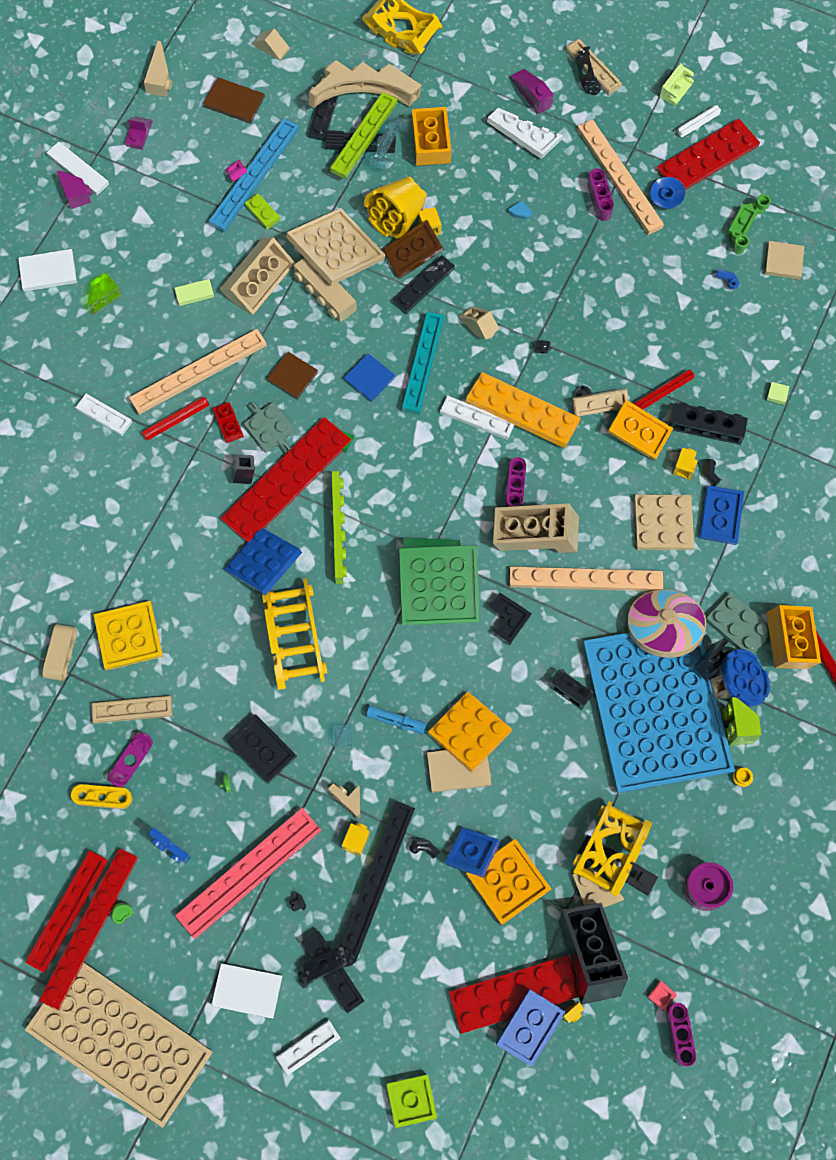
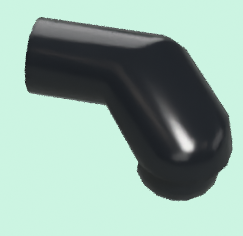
(709, 472)

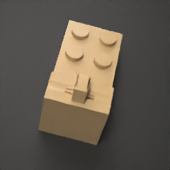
(536, 528)

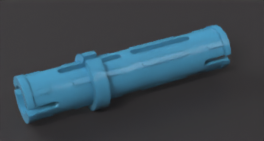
(404, 722)

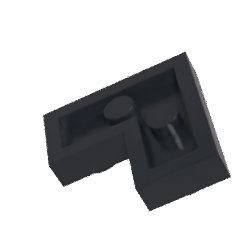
(514, 618)

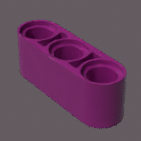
(598, 185)
(517, 477)
(677, 1045)

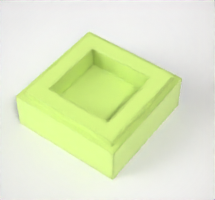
(778, 393)

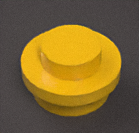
(742, 777)

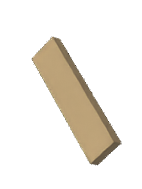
(604, 76)
(132, 709)

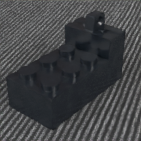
(593, 953)

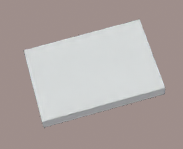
(47, 270)
(247, 991)

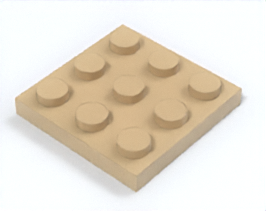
(664, 522)

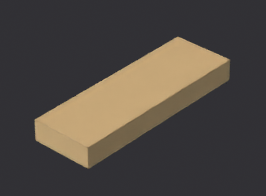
(599, 402)

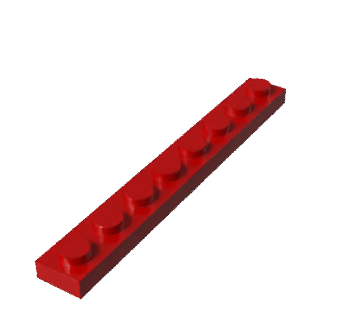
(88, 930)

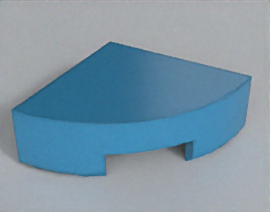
(520, 210)

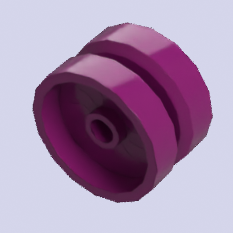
(708, 899)

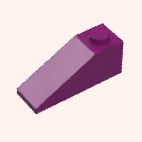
(533, 90)

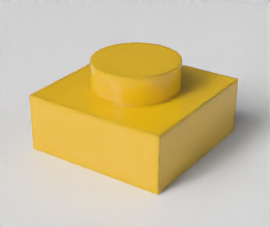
(573, 1012)

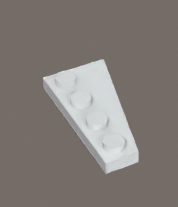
(524, 133)

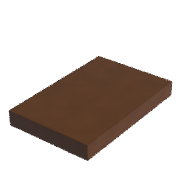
(234, 100)
(413, 249)

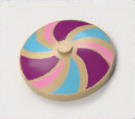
(666, 623)

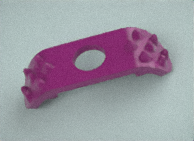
(139, 748)

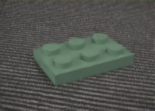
(739, 624)

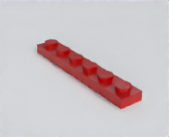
(66, 912)

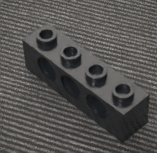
(699, 427)

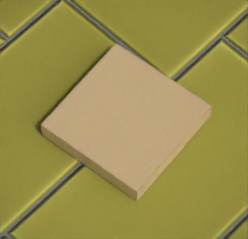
(784, 260)

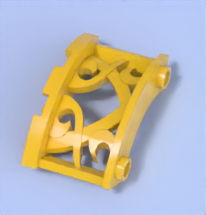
(412, 41)
(633, 828)

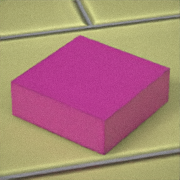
(236, 170)

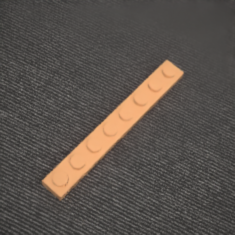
(620, 177)
(197, 371)
(586, 579)

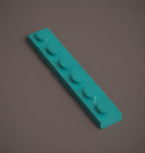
(423, 363)

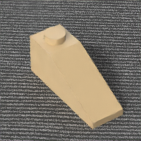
(157, 78)

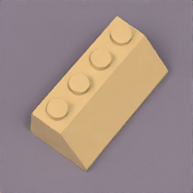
(258, 275)

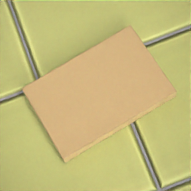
(449, 774)

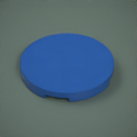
(745, 677)

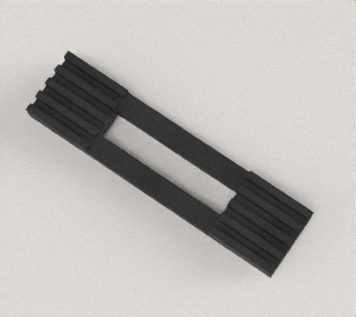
(336, 139)
(642, 880)

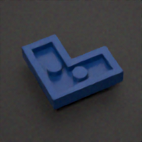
(162, 843)

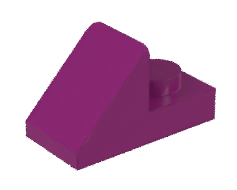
(138, 132)

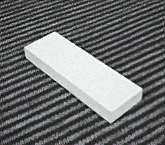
(104, 414)
(308, 1047)

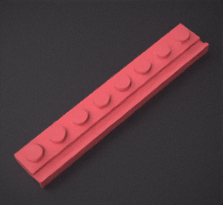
(248, 873)

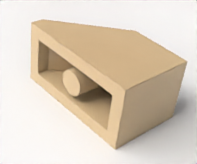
(480, 322)

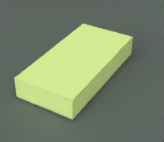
(194, 292)

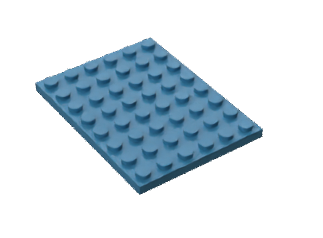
(655, 715)

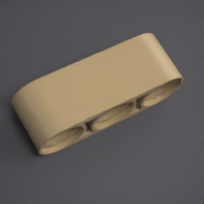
(59, 652)

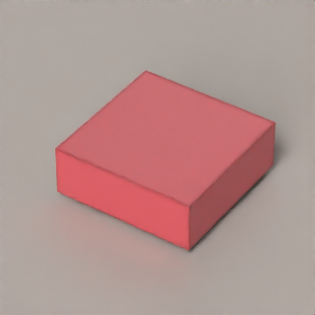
(662, 996)

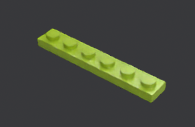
(364, 135)
(339, 534)

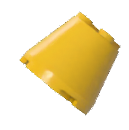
(395, 206)

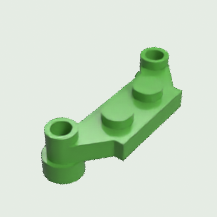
(744, 221)

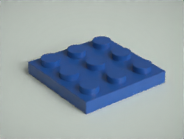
(263, 561)

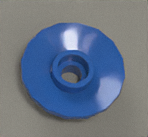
(668, 186)

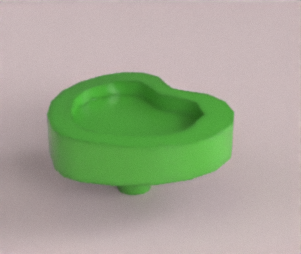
(226, 784)
(121, 912)

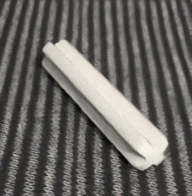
(698, 121)

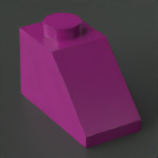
(75, 189)

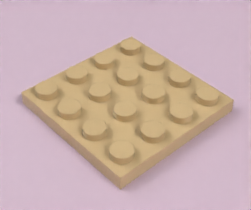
(335, 246)

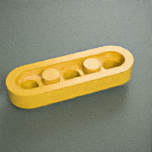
(94, 792)

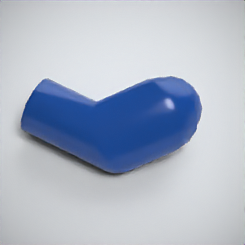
(729, 277)

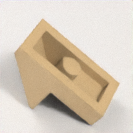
(350, 802)

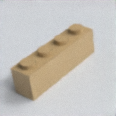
(334, 297)

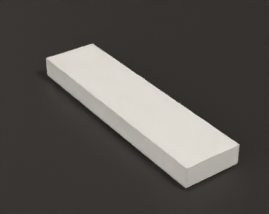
(77, 167)
(476, 417)

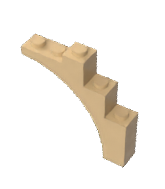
(363, 78)

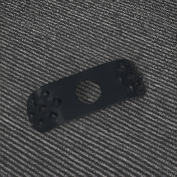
(588, 81)
(336, 958)

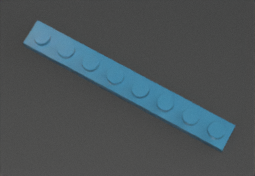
(256, 172)

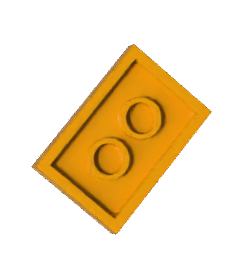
(640, 430)

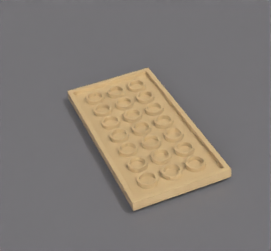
(122, 1045)

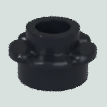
(543, 346)

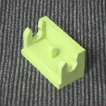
(677, 85)

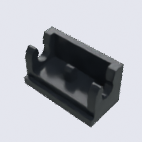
(712, 659)
(571, 690)

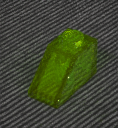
(102, 293)

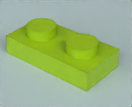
(262, 211)

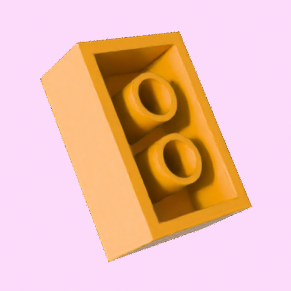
(431, 136)
(793, 637)

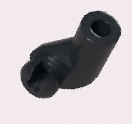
(424, 845)

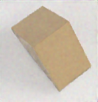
(272, 44)

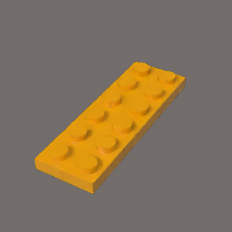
(523, 410)

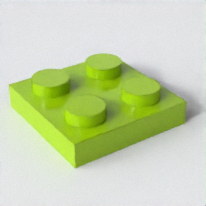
(411, 1101)

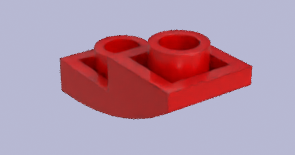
(228, 422)

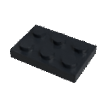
(261, 749)

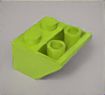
(741, 723)

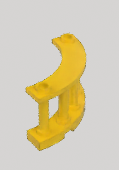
(275, 631)

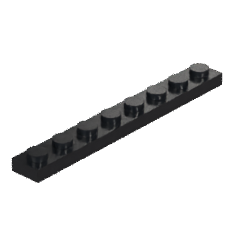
(377, 878)

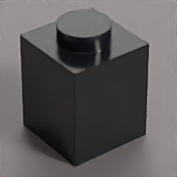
(243, 469)

